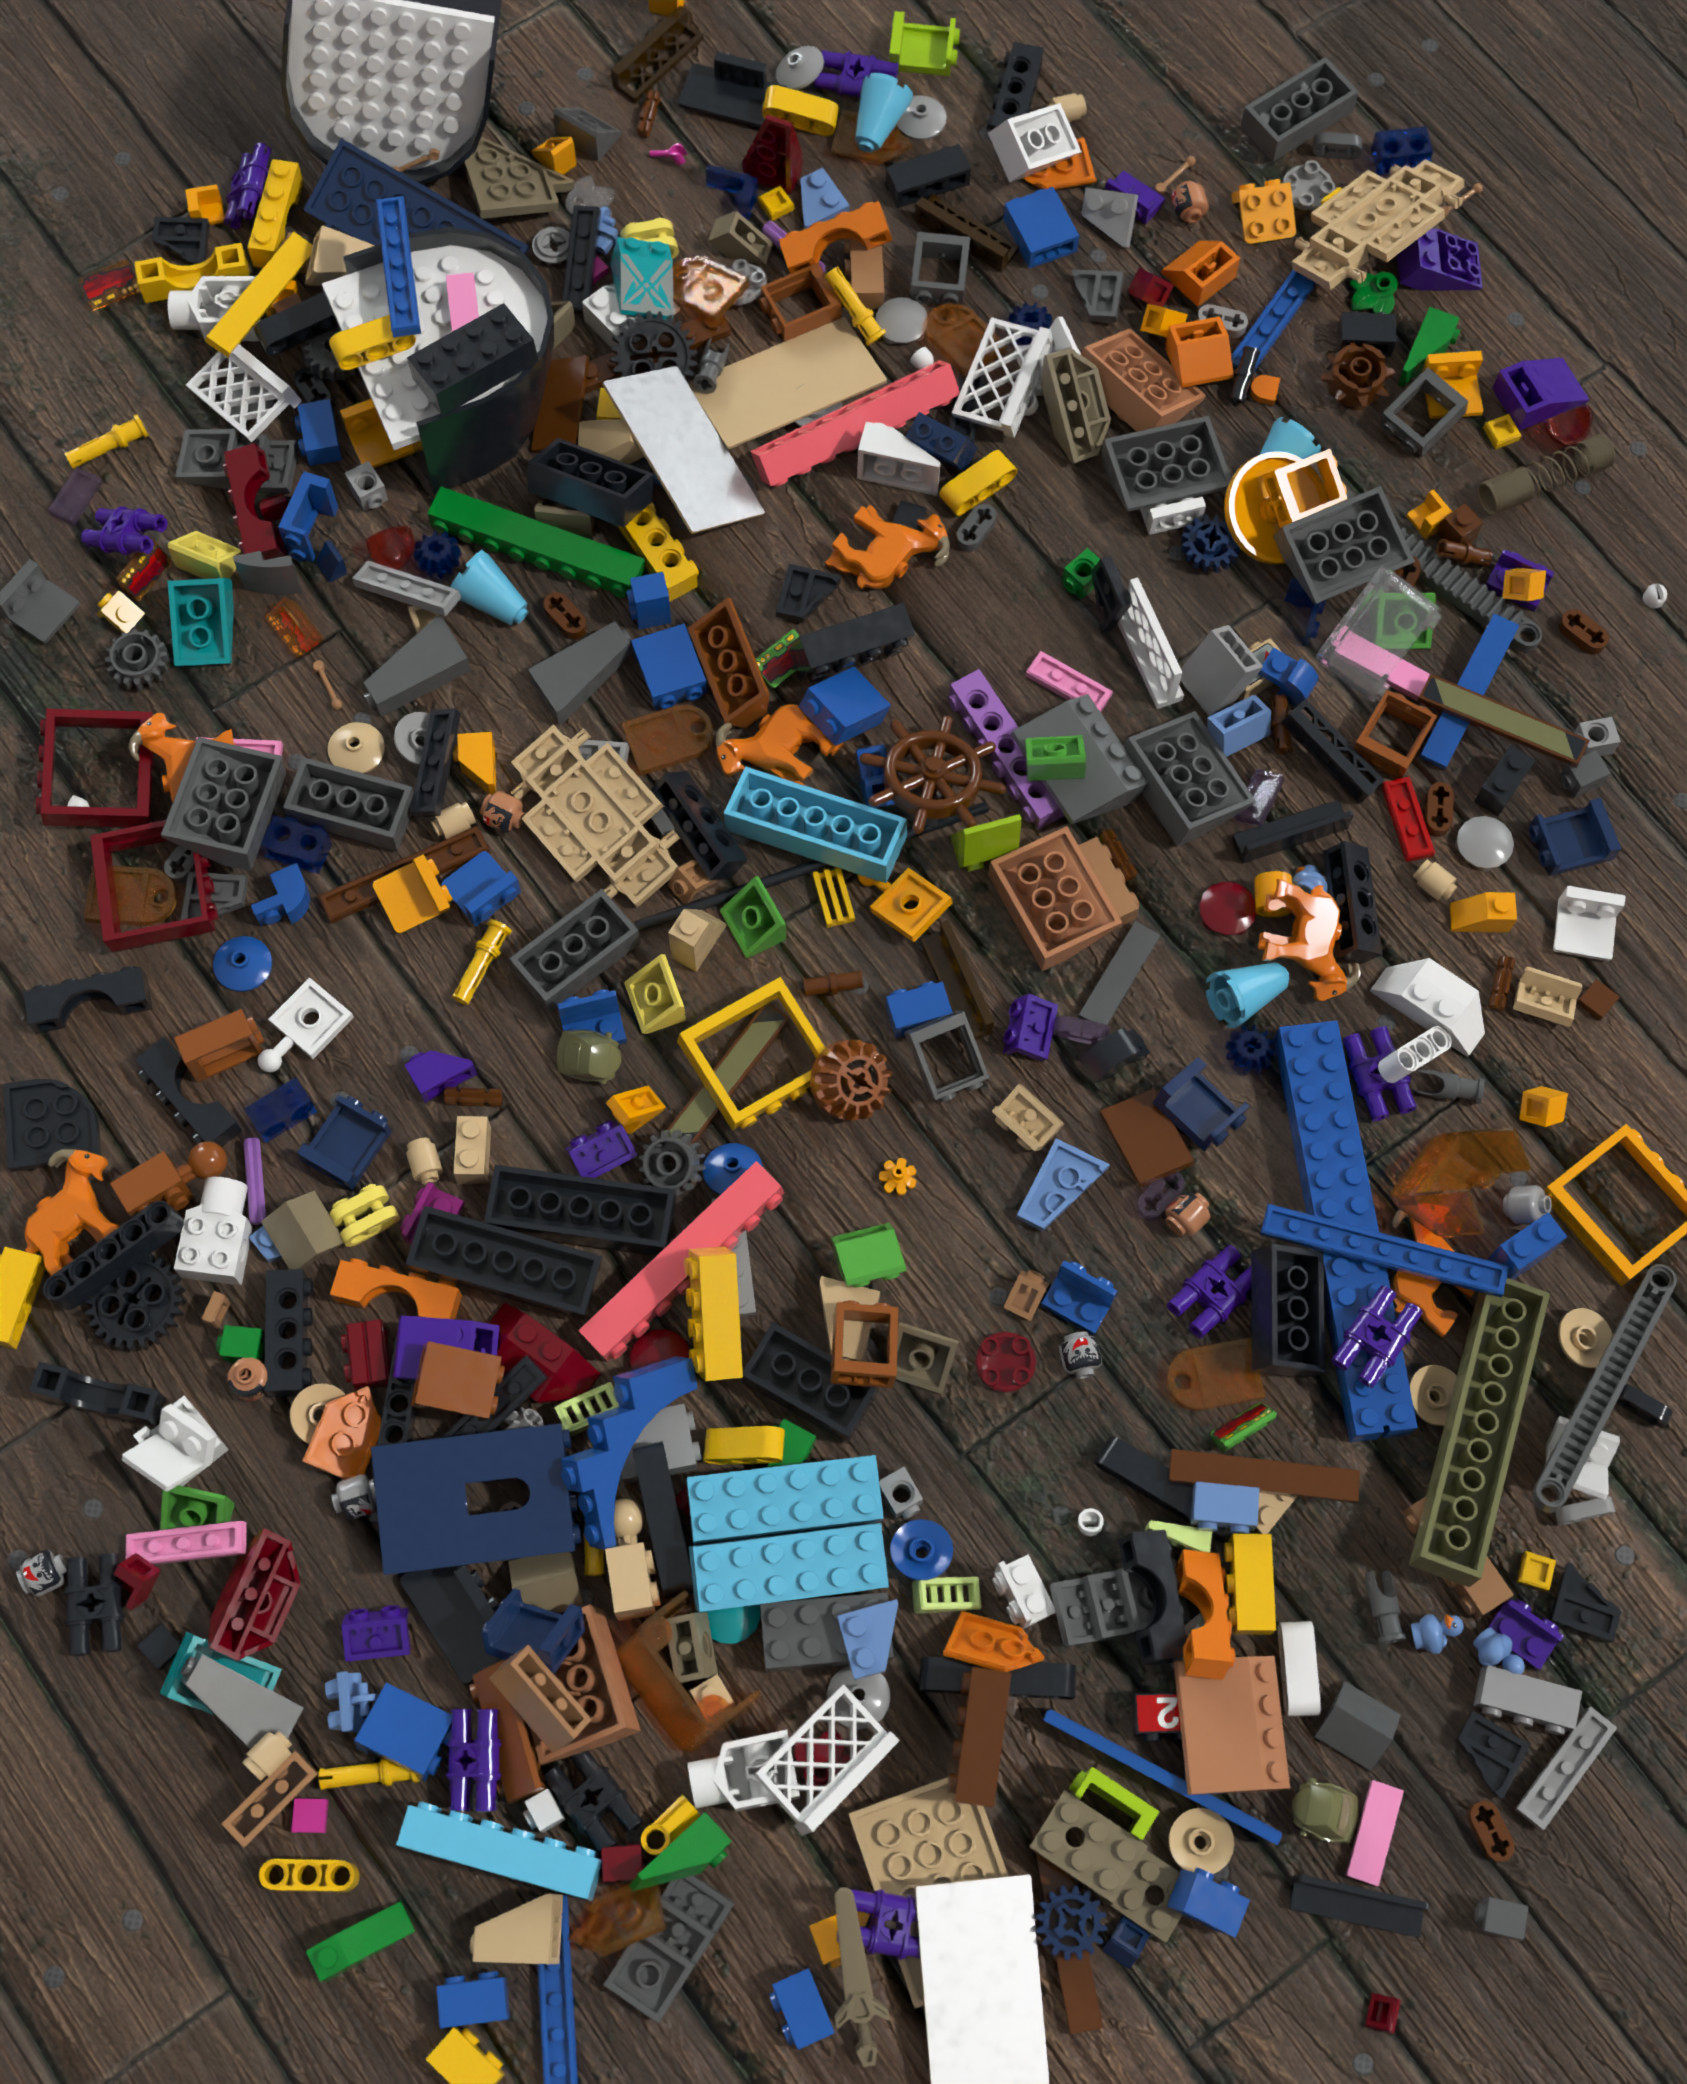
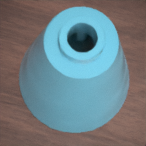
(880, 110)
(1291, 439)
(489, 590)
(1244, 991)

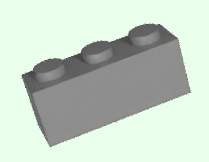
(1527, 1700)

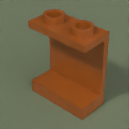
(457, 1380)

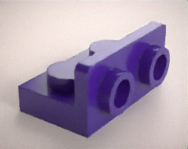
(1148, 201)
(1513, 560)
(1030, 1027)
(601, 1150)
(376, 1633)
(1531, 1637)

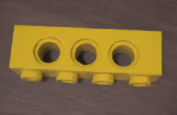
(679, 578)

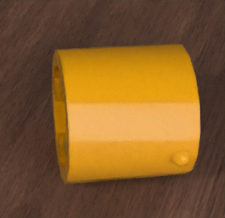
(1266, 884)

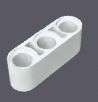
(1414, 1054)
(1299, 1668)

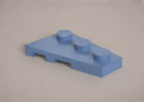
(1059, 1183)

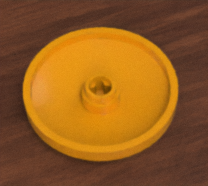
(1249, 508)

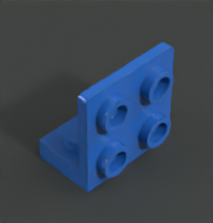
(593, 1013)
(1079, 1297)

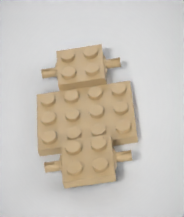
(1375, 219)
(594, 814)

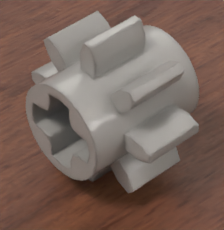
(523, 1419)

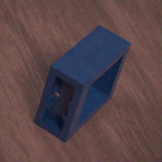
(942, 442)

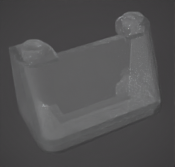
(1377, 633)

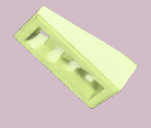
(585, 1398)
(1183, 1536)
(920, 1597)

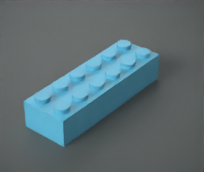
(815, 824)
(784, 1499)
(788, 1567)
(499, 1852)

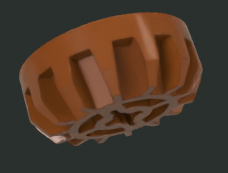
(831, 1080)

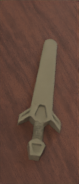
(859, 1999)

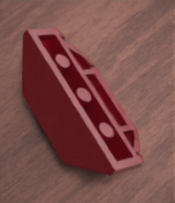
(566, 1368)
(255, 1598)

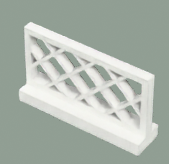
(261, 376)
(1025, 377)
(1151, 648)
(845, 1780)

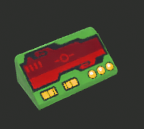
(776, 661)
(1242, 1426)

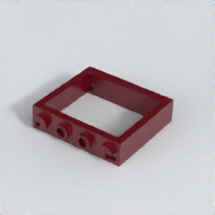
(92, 816)
(133, 837)

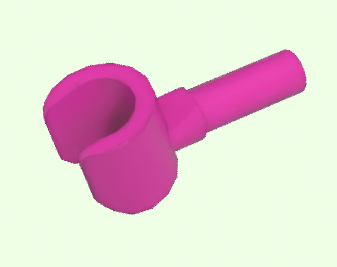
(675, 152)

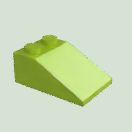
(986, 842)

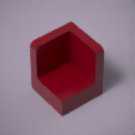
(1150, 288)
(138, 1578)
(622, 1862)

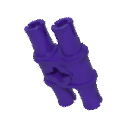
(851, 65)
(247, 185)
(124, 530)
(1371, 1084)
(1199, 1289)
(1390, 1344)
(463, 1769)
(888, 1907)

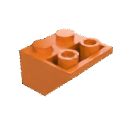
(1203, 270)
(1199, 351)

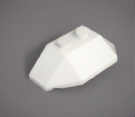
(1434, 998)

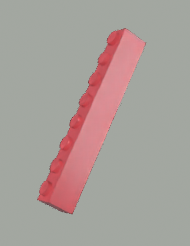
(844, 427)
(665, 1276)

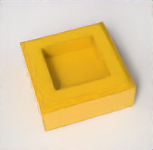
(775, 203)
(1502, 431)
(1536, 1571)

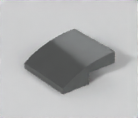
(268, 576)

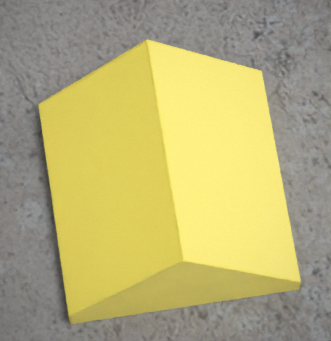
(203, 555)
(655, 996)

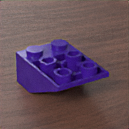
(1440, 263)
(1538, 390)
(416, 1331)

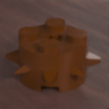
(1357, 375)

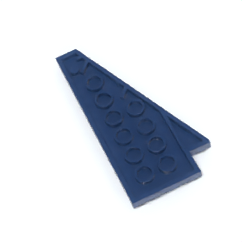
(356, 179)

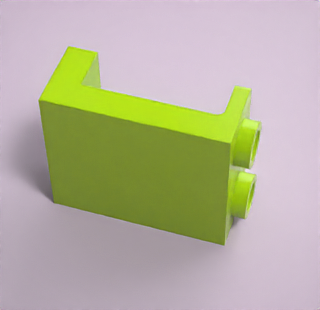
(923, 47)
(1118, 1797)

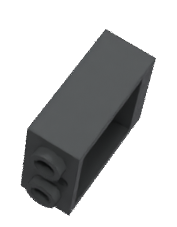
(939, 247)
(1439, 391)
(936, 1027)

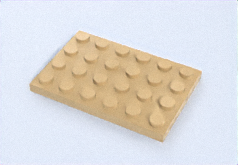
(924, 1842)

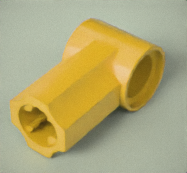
(671, 1824)

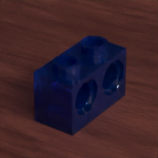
(1400, 148)
(293, 849)
(280, 1110)

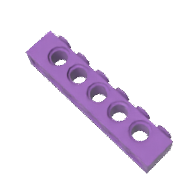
(977, 690)

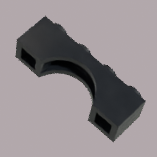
(50, 1006)
(166, 1069)
(97, 1396)
(1149, 1558)

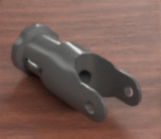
(710, 368)
(1455, 1087)
(1385, 1608)

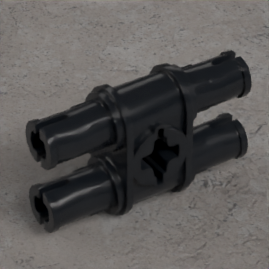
(107, 1614)
(611, 1799)

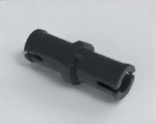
(1244, 375)

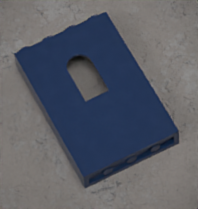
(426, 1508)

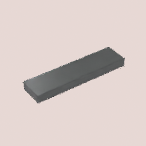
(1120, 974)

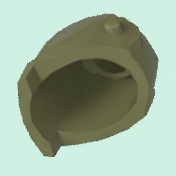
(588, 1055)
(1325, 1812)

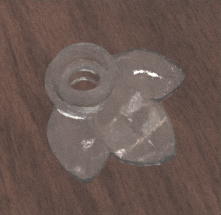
(589, 195)

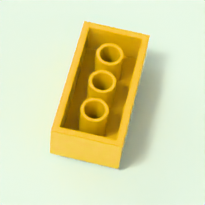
(714, 1313)

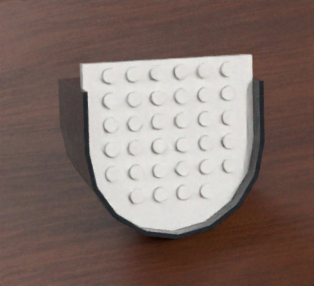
(390, 78)
(492, 425)

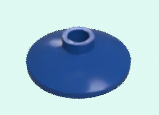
(248, 974)
(718, 1174)
(925, 1536)

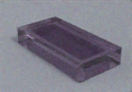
(75, 496)
(1264, 788)

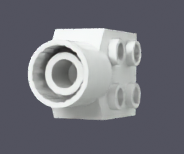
(207, 303)
(216, 1234)
(731, 1773)

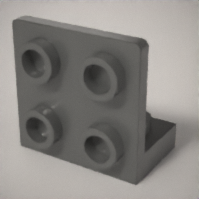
(36, 603)

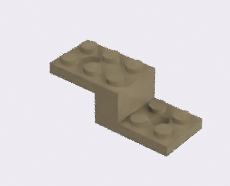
(1109, 1864)

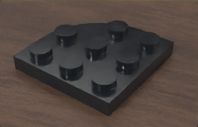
(44, 1119)

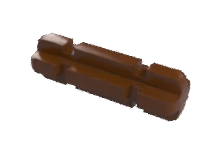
(648, 113)
(1119, 856)
(1501, 983)
(472, 1096)

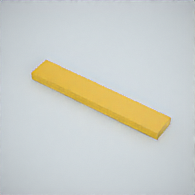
(260, 295)

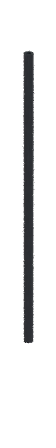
(782, 876)

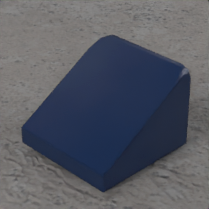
(331, 562)
(1126, 1942)

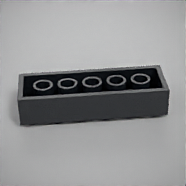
(581, 1209)
(503, 1262)

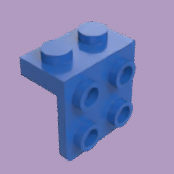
(481, 887)

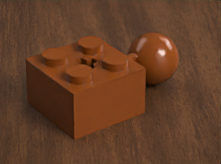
(162, 1181)

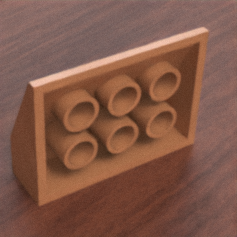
(1140, 382)
(1053, 897)
(598, 1685)
(1233, 1729)

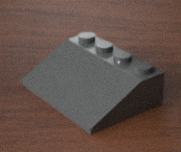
(1165, 463)
(1343, 545)
(1110, 772)
(1188, 778)
(225, 802)

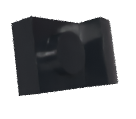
(1113, 1053)

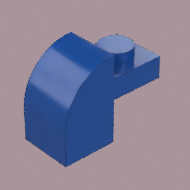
(1292, 676)
(872, 777)
(291, 900)

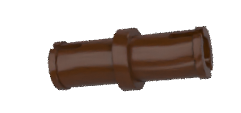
(1464, 553)
(1281, 735)
(833, 983)

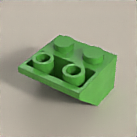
(868, 1255)

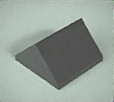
(588, 132)
(1358, 1726)

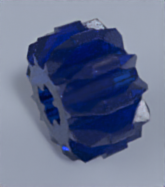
(1030, 317)
(437, 554)
(1238, 1049)

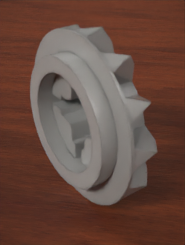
(542, 243)

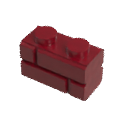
(367, 1353)

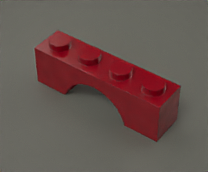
(247, 471)

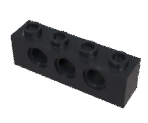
(1016, 84)
(699, 825)
(1352, 889)
(279, 1287)

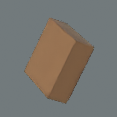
(216, 1310)

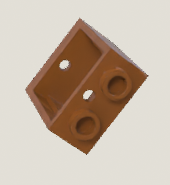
(792, 284)
(1382, 756)
(220, 1045)
(859, 1372)

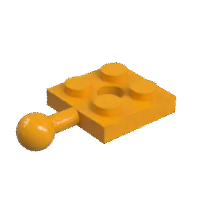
(906, 888)

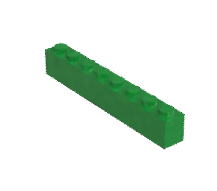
(534, 542)

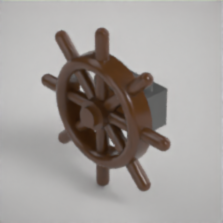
(929, 791)

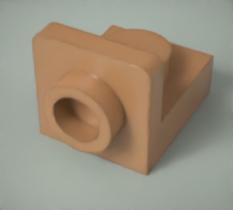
(688, 881)
(1026, 1294)

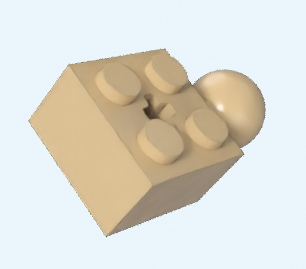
(631, 1565)

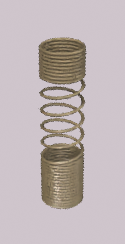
(1517, 486)

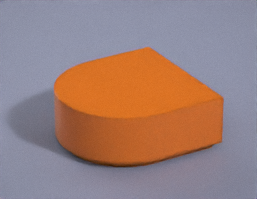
(1264, 389)

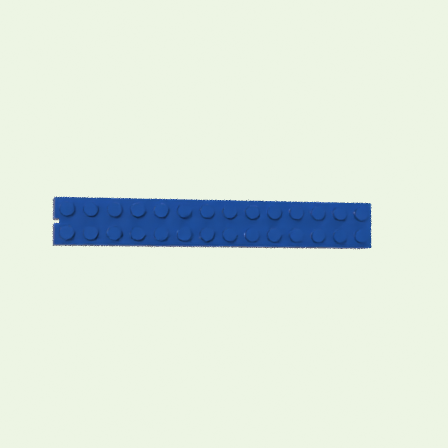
(1339, 1190)

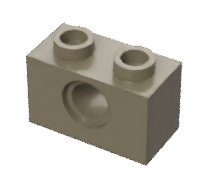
(692, 1647)

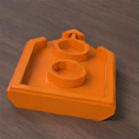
(1068, 173)
(345, 1435)
(990, 1644)

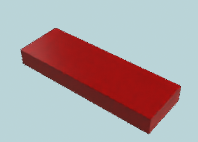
(1407, 819)

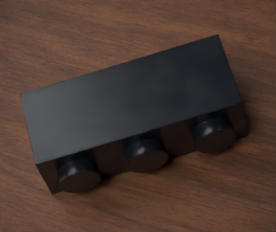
(928, 175)

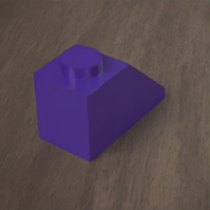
(435, 1071)

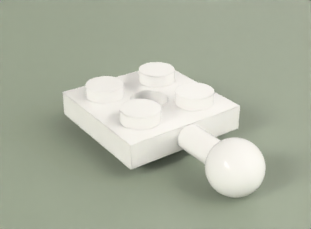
(308, 1038)

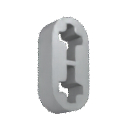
(1228, 317)
(1584, 1511)

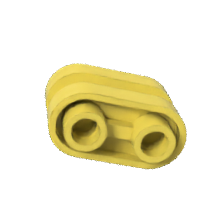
(651, 231)
(348, 1210)

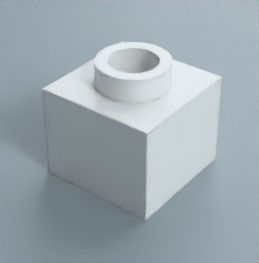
(543, 1811)

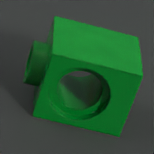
(1081, 564)
(240, 1343)

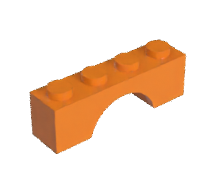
(864, 225)
(359, 1284)
(1207, 1648)

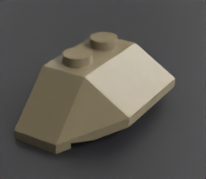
(1075, 403)

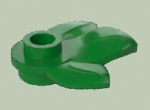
(1372, 295)

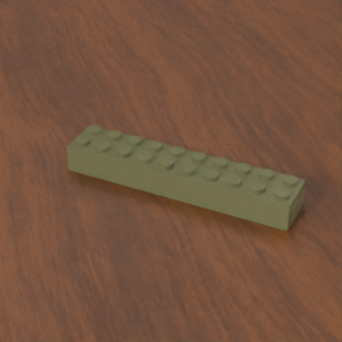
(1479, 1434)

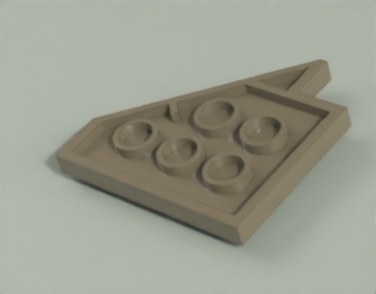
(510, 183)

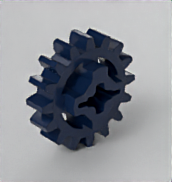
(1196, 544)
(1058, 1932)

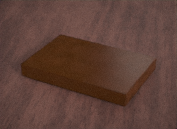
(1146, 1138)

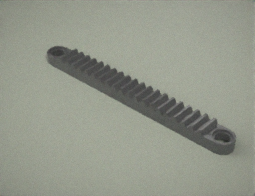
(1466, 592)
(1603, 1388)

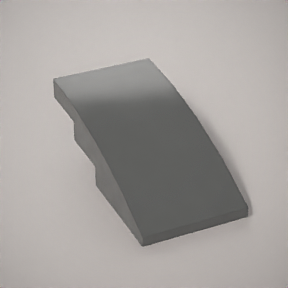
(203, 458)
(1103, 1607)
(659, 1965)

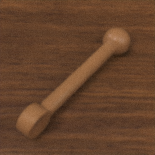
(433, 155)
(1161, 187)
(1476, 189)
(319, 668)

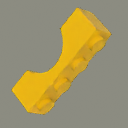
(280, 192)
(159, 277)

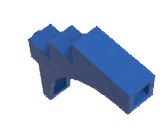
(613, 1432)

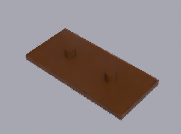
(561, 402)

